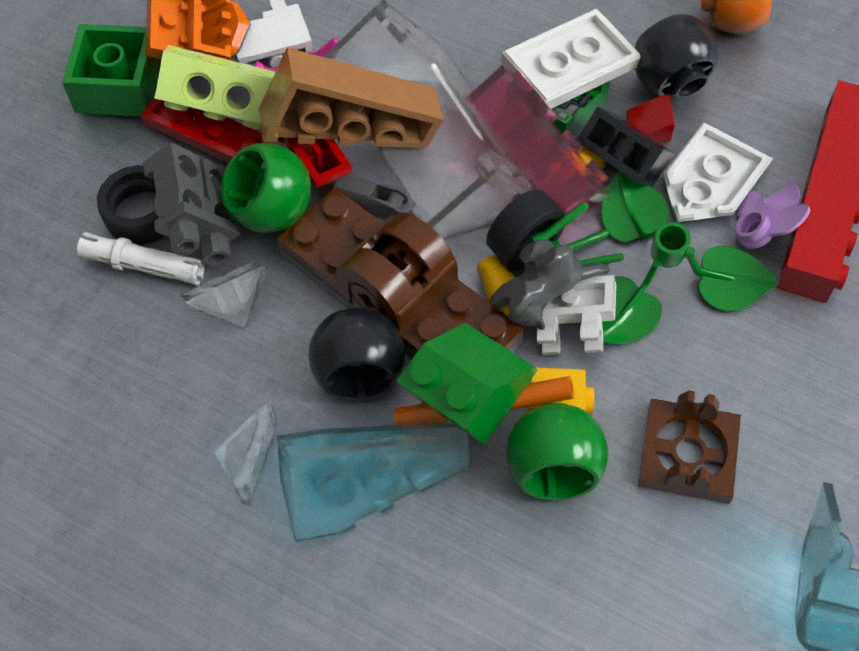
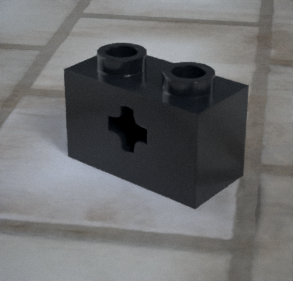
(625, 147)

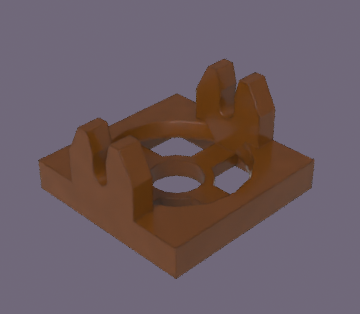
(681, 477)

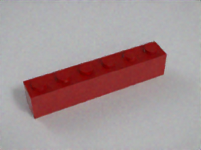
(821, 242)

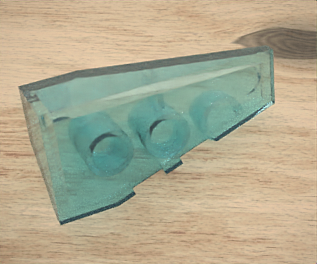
(353, 471)

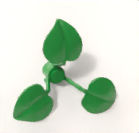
(729, 275)

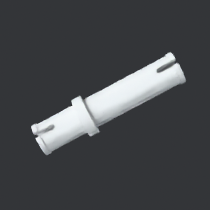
(125, 255)

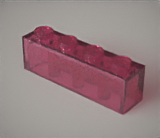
(537, 142)

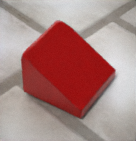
(654, 118)

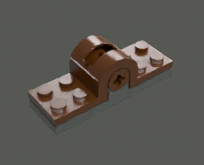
(391, 269)

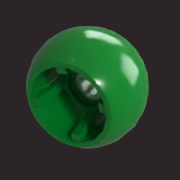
(266, 188)
(557, 452)

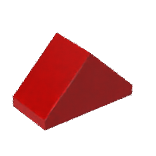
(322, 159)

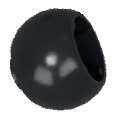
(676, 56)
(356, 354)

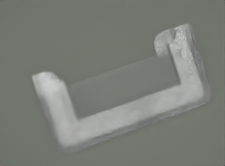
(465, 170)

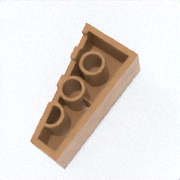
(347, 103)

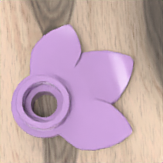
(769, 217)

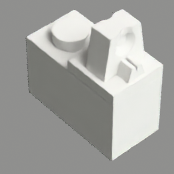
(272, 35)

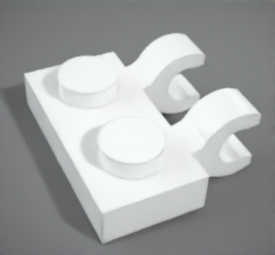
(586, 303)

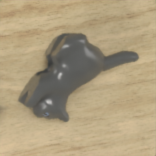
(546, 275)

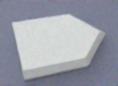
(712, 175)

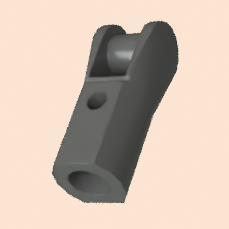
(367, 195)

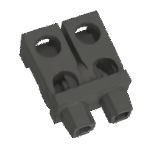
(191, 203)

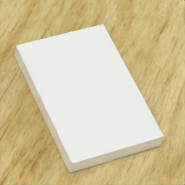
(572, 58)

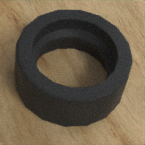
(111, 194)
(520, 221)

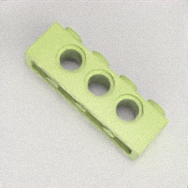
(175, 87)

